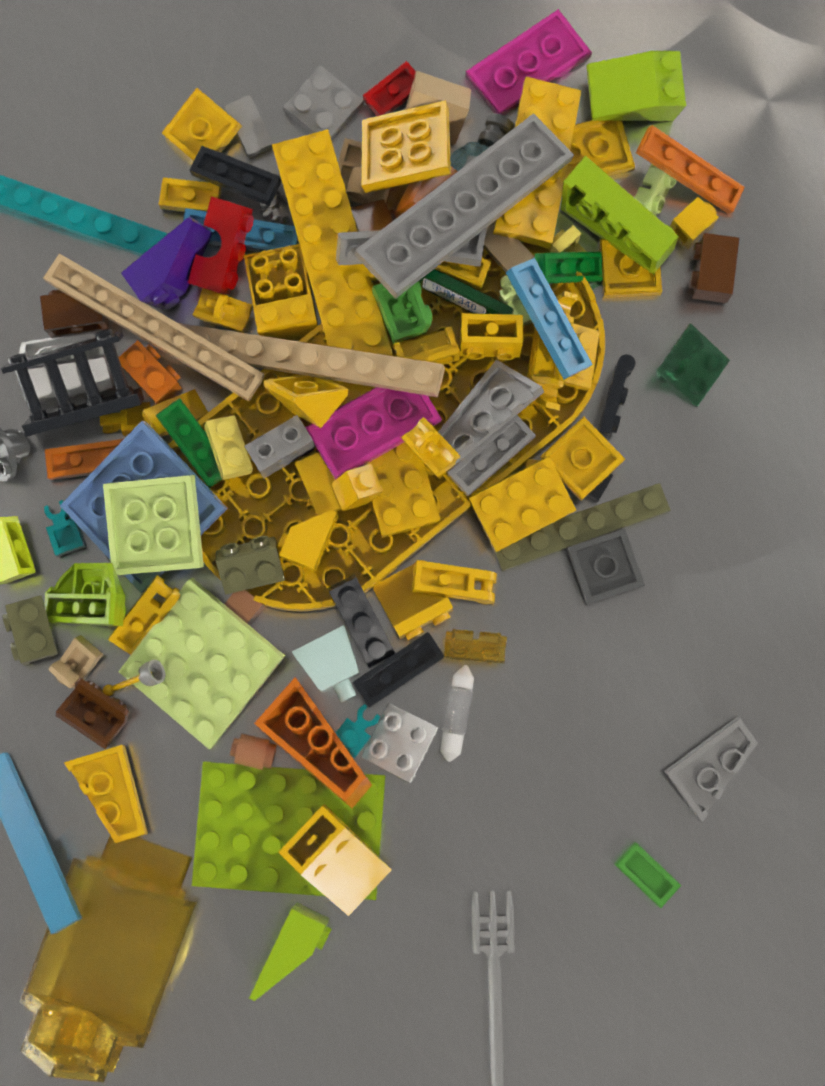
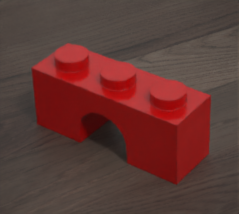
(232, 224)

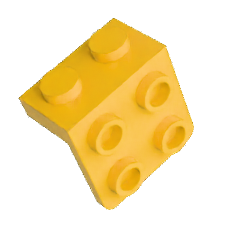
(408, 609)

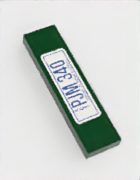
(462, 294)

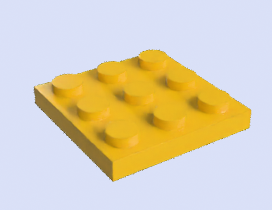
(405, 147)

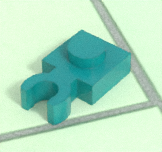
(64, 534)
(354, 734)

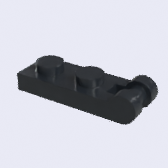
(616, 395)

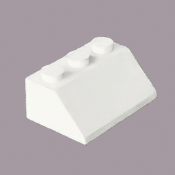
(66, 366)

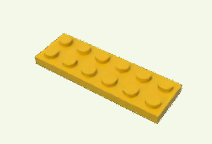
(536, 215)

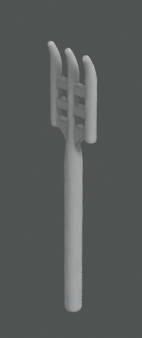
(494, 952)

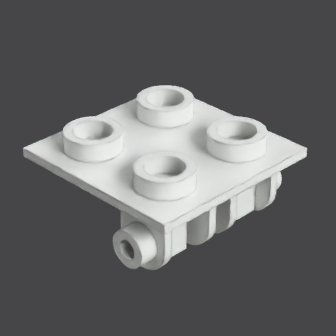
(399, 742)

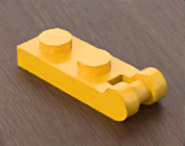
(453, 581)
(144, 615)

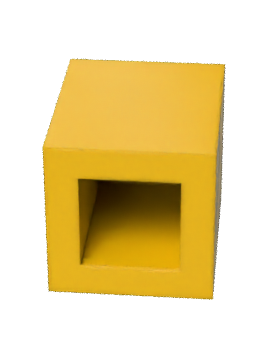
(694, 221)
(356, 487)

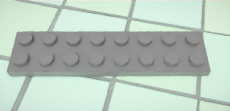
(463, 205)

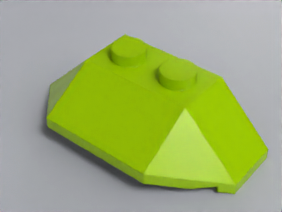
(87, 596)

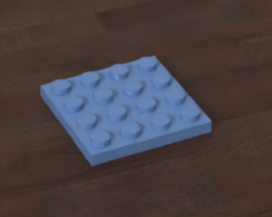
(137, 457)

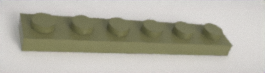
(585, 526)

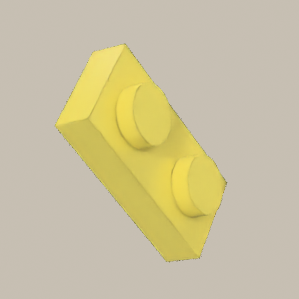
(228, 447)

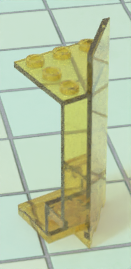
(108, 971)

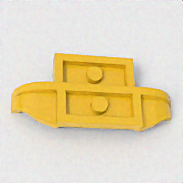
(543, 369)

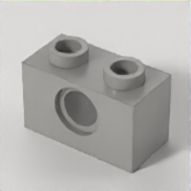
(280, 446)

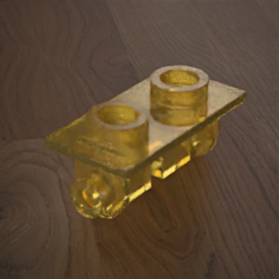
(462, 646)

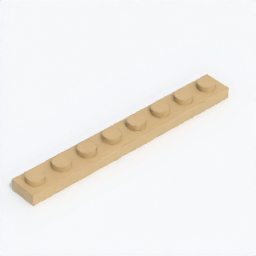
(154, 327)

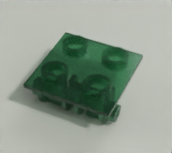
(692, 365)

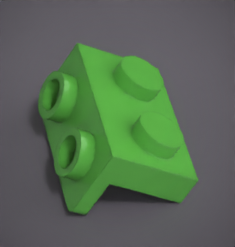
(405, 315)

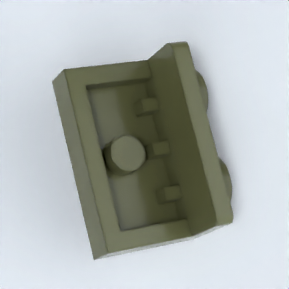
(249, 564)
(30, 630)

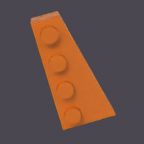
(309, 739)

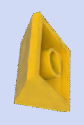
(308, 396)

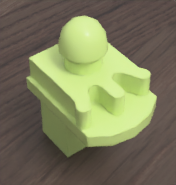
(509, 297)

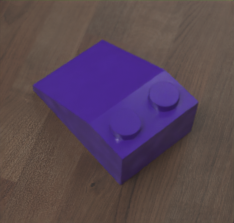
(165, 268)

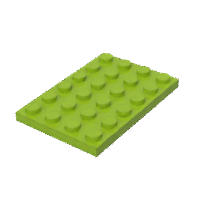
(253, 814)

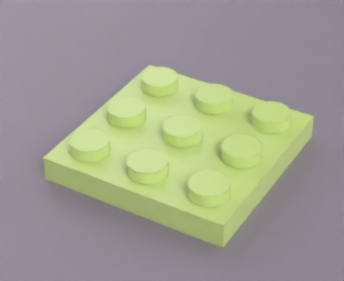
(153, 525)

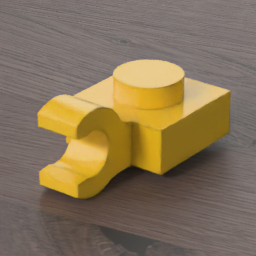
(125, 420)

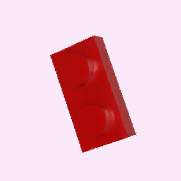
(391, 91)

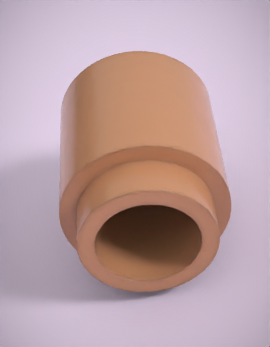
(253, 751)

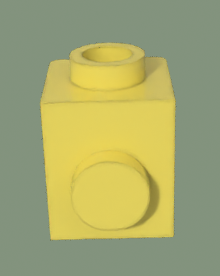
(567, 241)

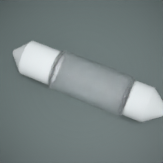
(457, 713)

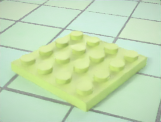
(209, 663)

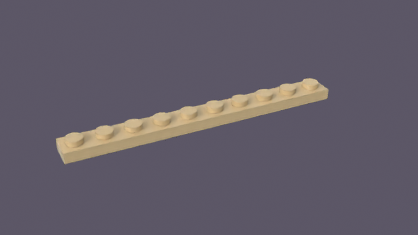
(328, 361)

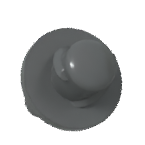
(13, 447)

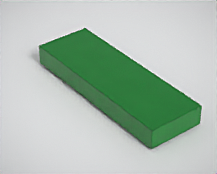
(562, 266)
(191, 440)

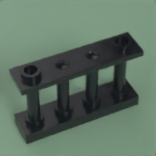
(67, 412)

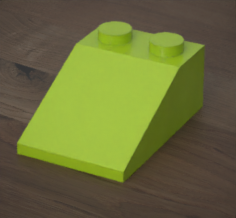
(637, 87)
(297, 941)

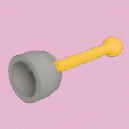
(146, 671)

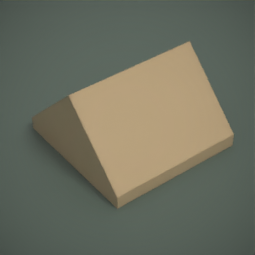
(430, 89)

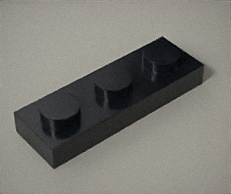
(235, 175)
(361, 620)
(398, 669)

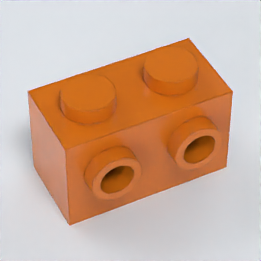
(149, 374)

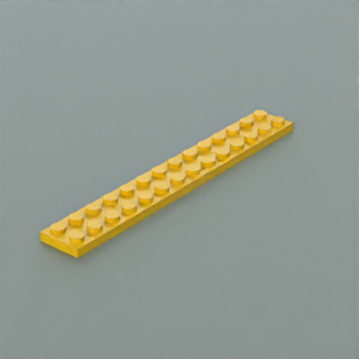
(348, 310)

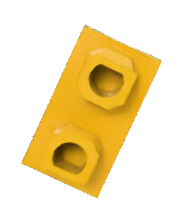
(223, 310)
(431, 447)

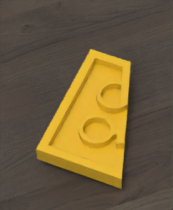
(111, 790)

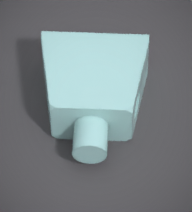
(330, 663)

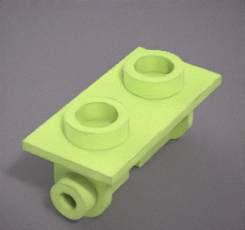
(659, 185)

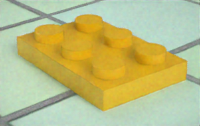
(522, 503)

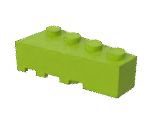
(616, 216)

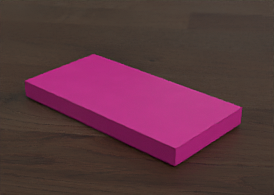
(541, 52)
(369, 427)

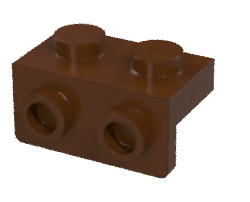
(93, 713)

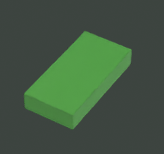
(647, 874)

